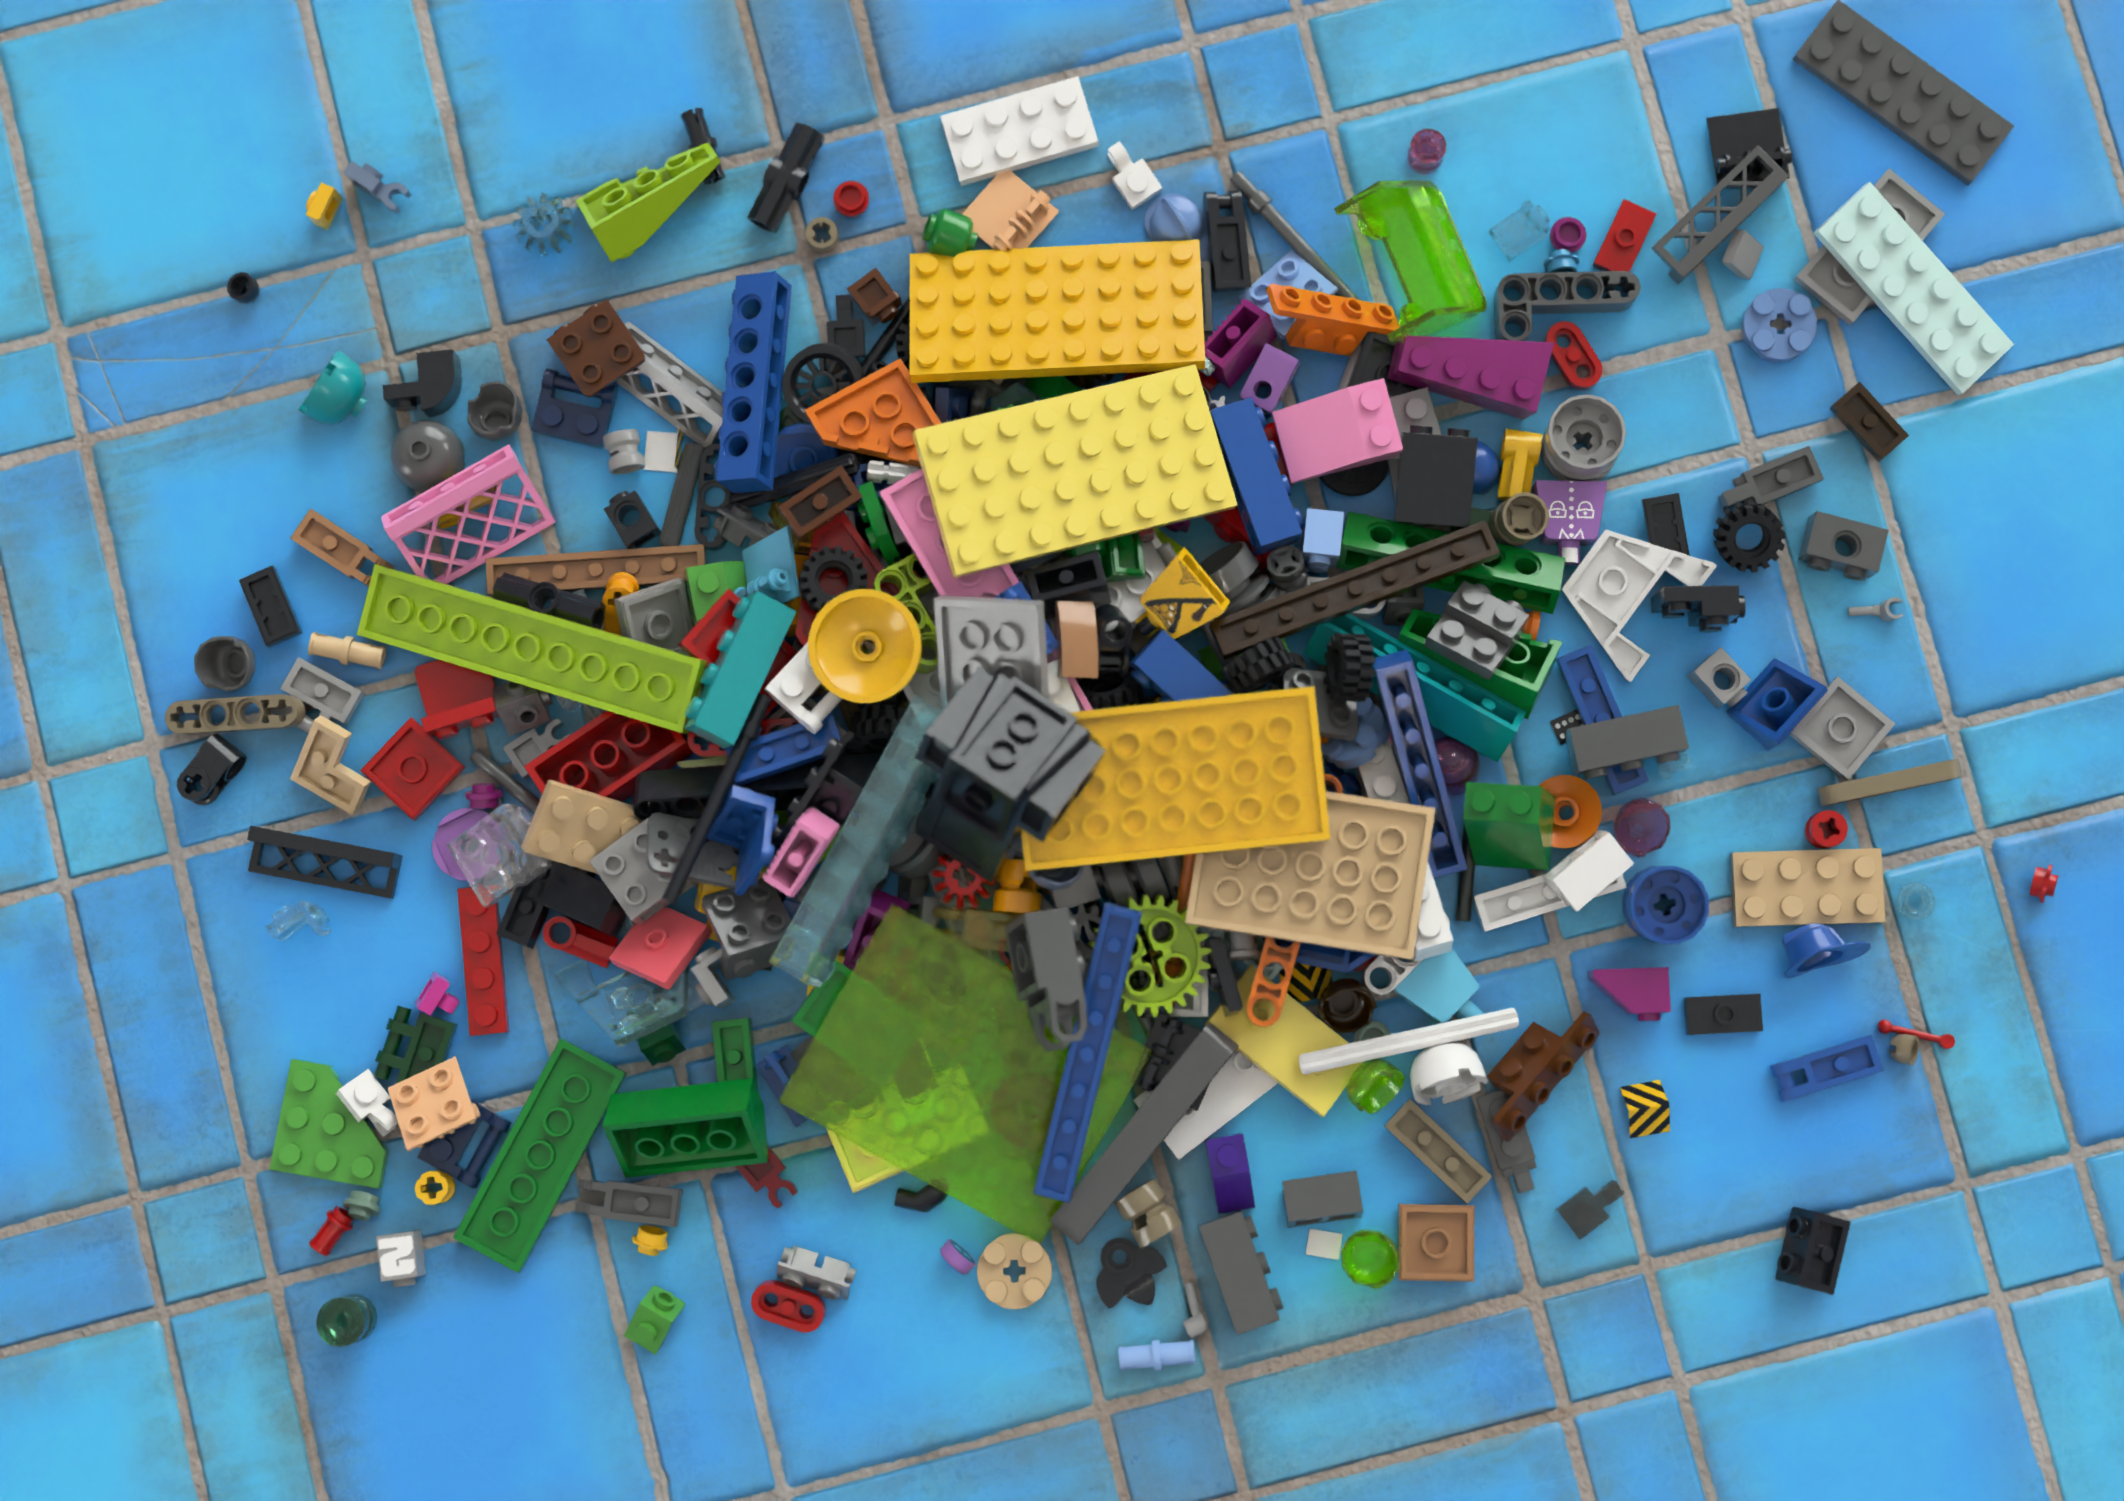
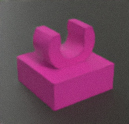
(435, 995)

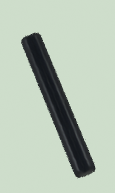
(796, 481)

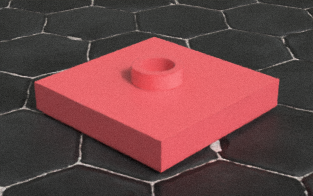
(661, 946)

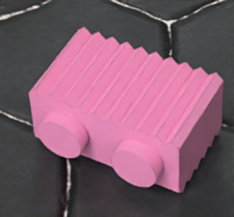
(801, 851)

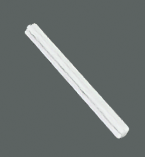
(1408, 1041)

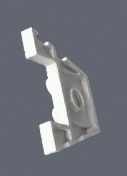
(1614, 583)

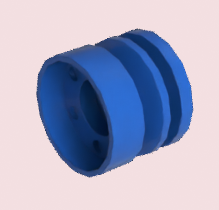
(1682, 918)

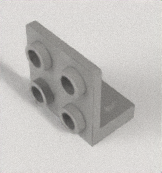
(628, 877)

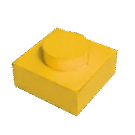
(323, 205)

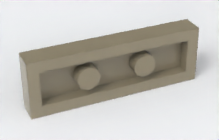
(1438, 1151)

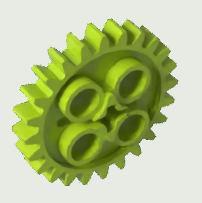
(1181, 943)

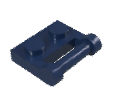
(572, 420)
(448, 1151)

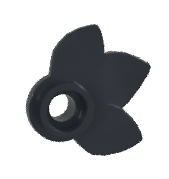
(1130, 1278)

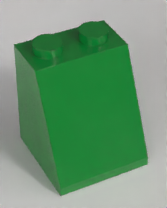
(1509, 825)

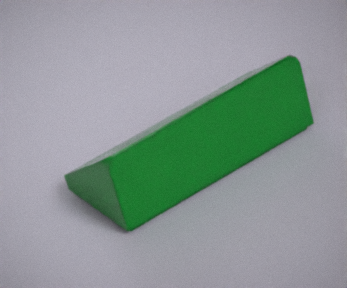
(1124, 559)

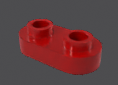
(1576, 355)
(788, 1309)

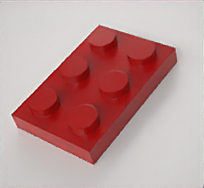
(706, 633)

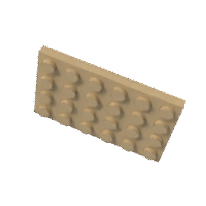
(1337, 893)

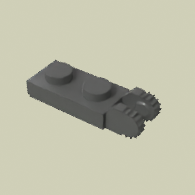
(634, 1202)

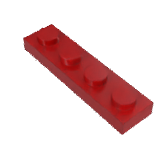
(483, 965)

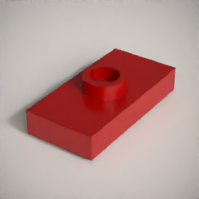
(1624, 238)

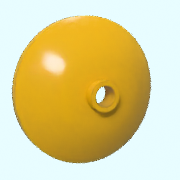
(838, 639)

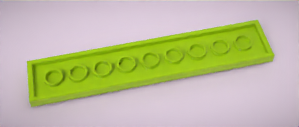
(531, 648)

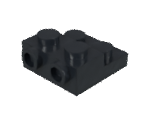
(1706, 606)

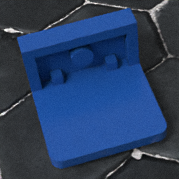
(747, 824)

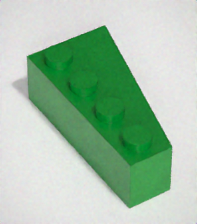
(1518, 677)

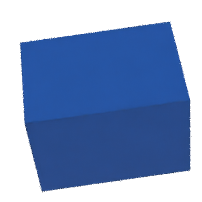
(1776, 703)

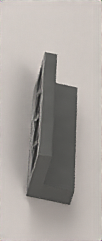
(1732, 221)

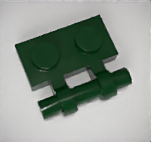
(427, 1047)

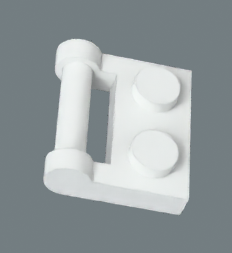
(795, 685)

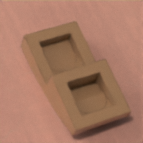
(1076, 639)

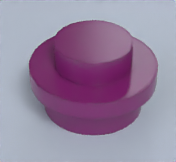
(1568, 234)
(483, 796)

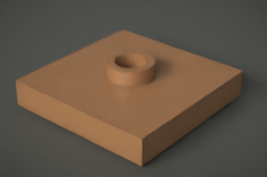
(1436, 1242)

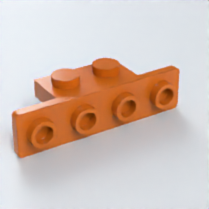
(1329, 321)

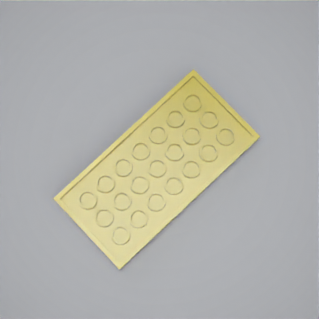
(1074, 470)

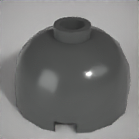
(426, 454)

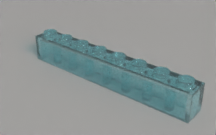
(860, 853)

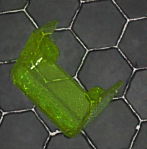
(1424, 252)

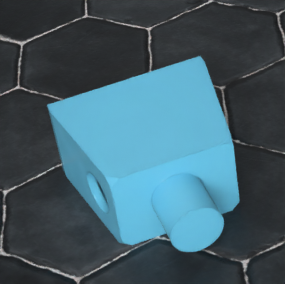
(1440, 988)

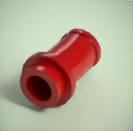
(332, 1230)

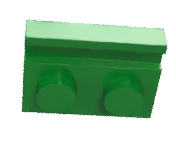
(880, 532)

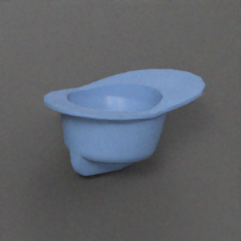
(1177, 218)

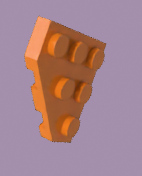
(875, 416)

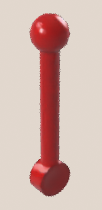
(1945, 1041)

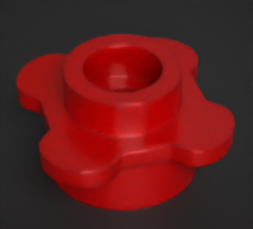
(2043, 883)

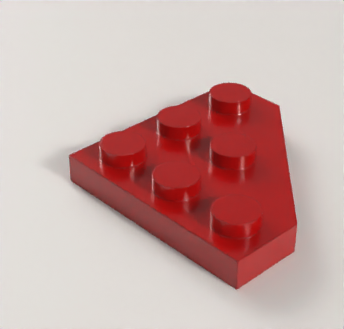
(833, 581)

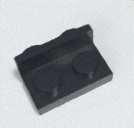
(1812, 1250)

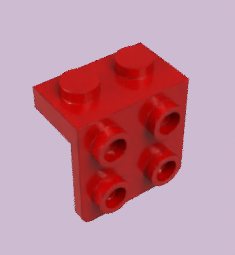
(454, 698)

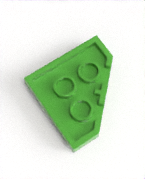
(321, 1135)

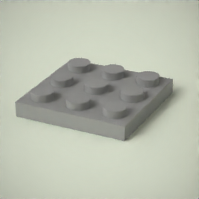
(990, 635)

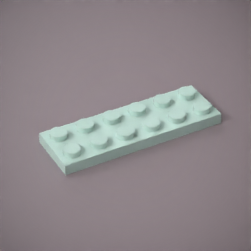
(1913, 288)

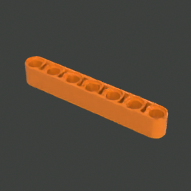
(1277, 955)

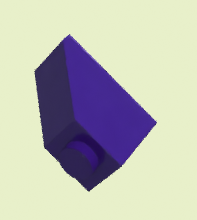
(1230, 1173)

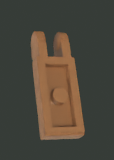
(335, 546)

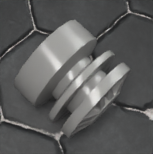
(1588, 421)

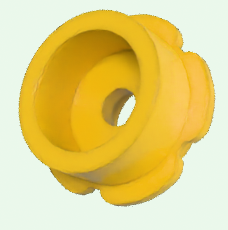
(650, 1239)

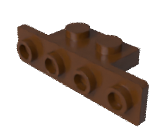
(1535, 1068)

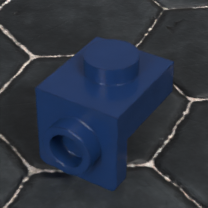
(950, 403)

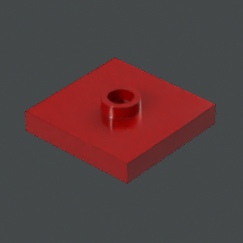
(413, 769)

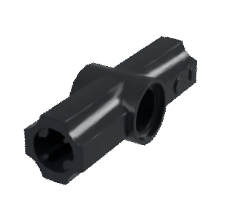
(786, 177)
(535, 595)

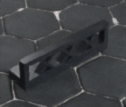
(326, 848)

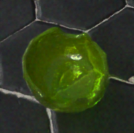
(1374, 1085)
(1370, 1258)

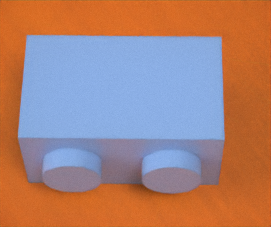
(1321, 539)

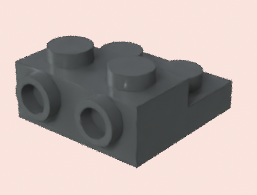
(1477, 629)

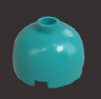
(336, 391)

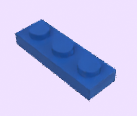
(785, 750)

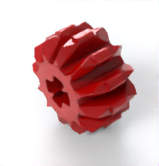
(953, 884)

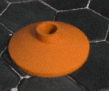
(1586, 807)

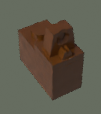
(819, 502)

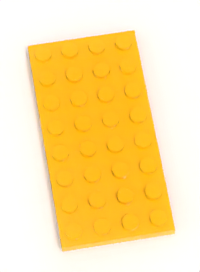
(1056, 311)
(1194, 781)

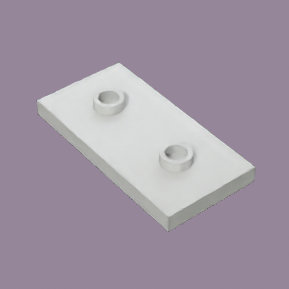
(1228, 1094)

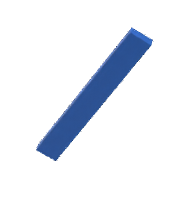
(1088, 1056)

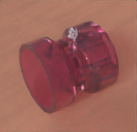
(1422, 158)

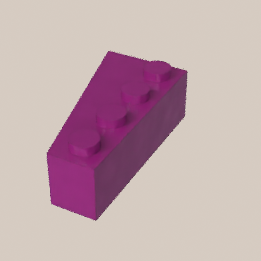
(1481, 372)

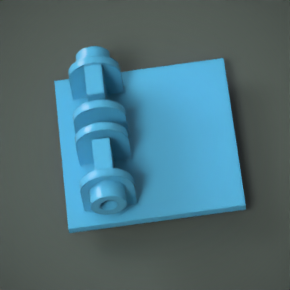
(771, 568)

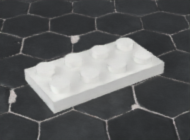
(1019, 131)

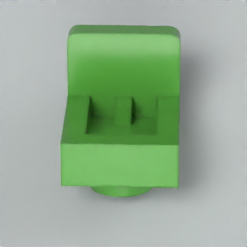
(654, 1319)

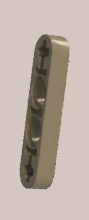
(235, 711)
(1889, 782)

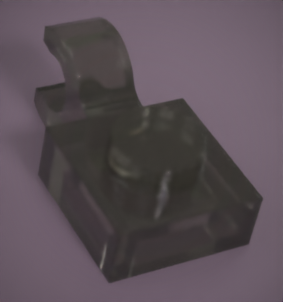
(1585, 1211)

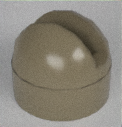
(1906, 1049)

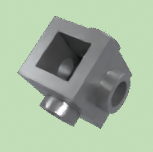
(521, 706)

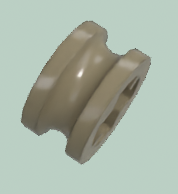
(822, 247)

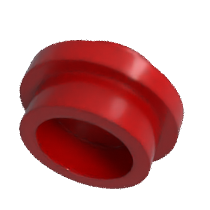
(851, 199)

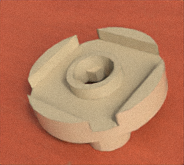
(1029, 1286)

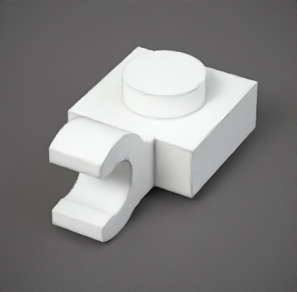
(1134, 180)
(366, 1098)

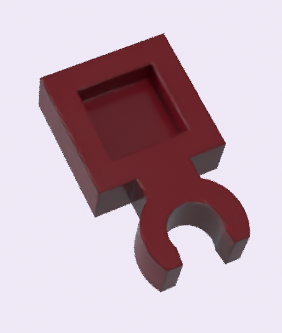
(768, 1175)

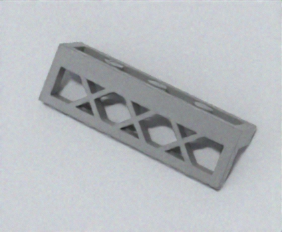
(675, 378)

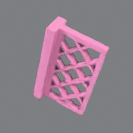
(457, 491)

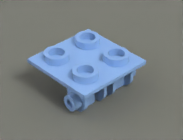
(1288, 271)

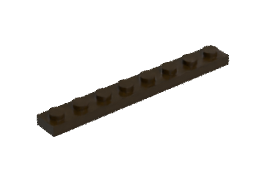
(1354, 589)

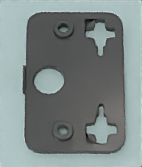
(675, 834)

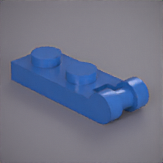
(1828, 1067)

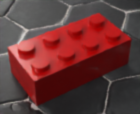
(609, 755)

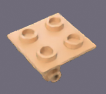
(1010, 213)
(432, 1104)

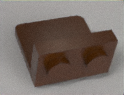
(596, 348)

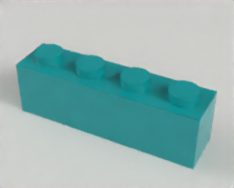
(739, 669)

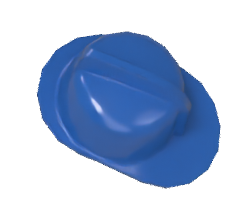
(1818, 947)

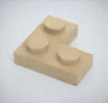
(321, 770)

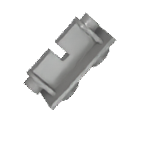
(802, 1272)

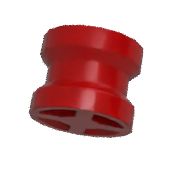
(1819, 832)

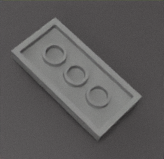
(1828, 278)

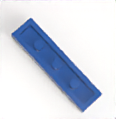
(1596, 704)

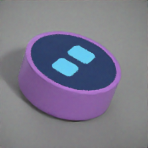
(957, 1257)

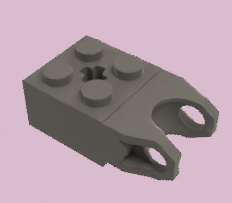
(1049, 974)

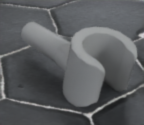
(1880, 610)
(1196, 1324)

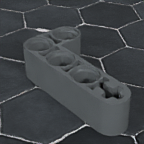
(1567, 299)

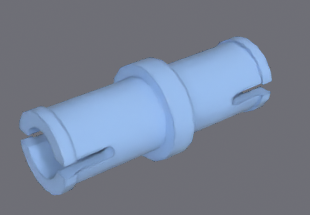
(1157, 1355)

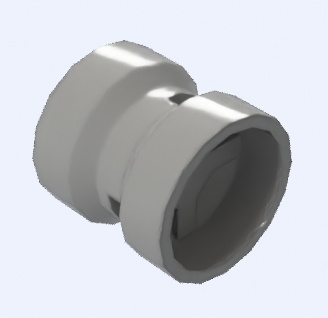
(623, 451)

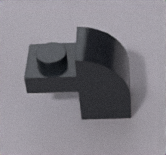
(437, 385)

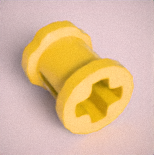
(430, 1177)

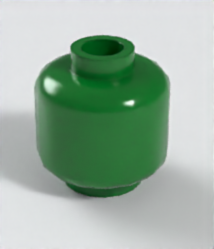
(949, 233)

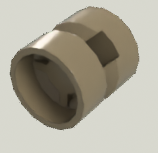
(1519, 519)
(1147, 1213)

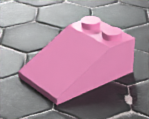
(1338, 431)

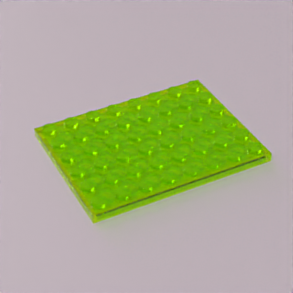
(944, 1073)

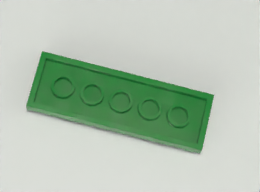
(539, 1155)

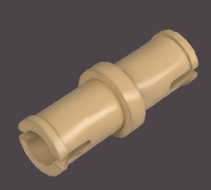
(347, 650)

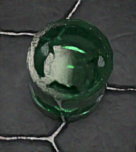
(346, 1320)

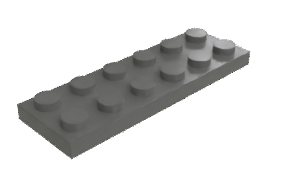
(1903, 92)

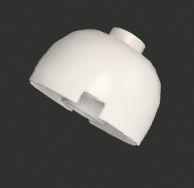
(1446, 1071)

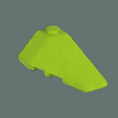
(632, 211)

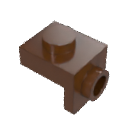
(875, 297)

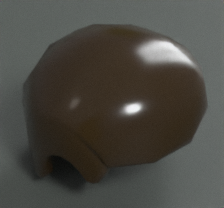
(1346, 1005)

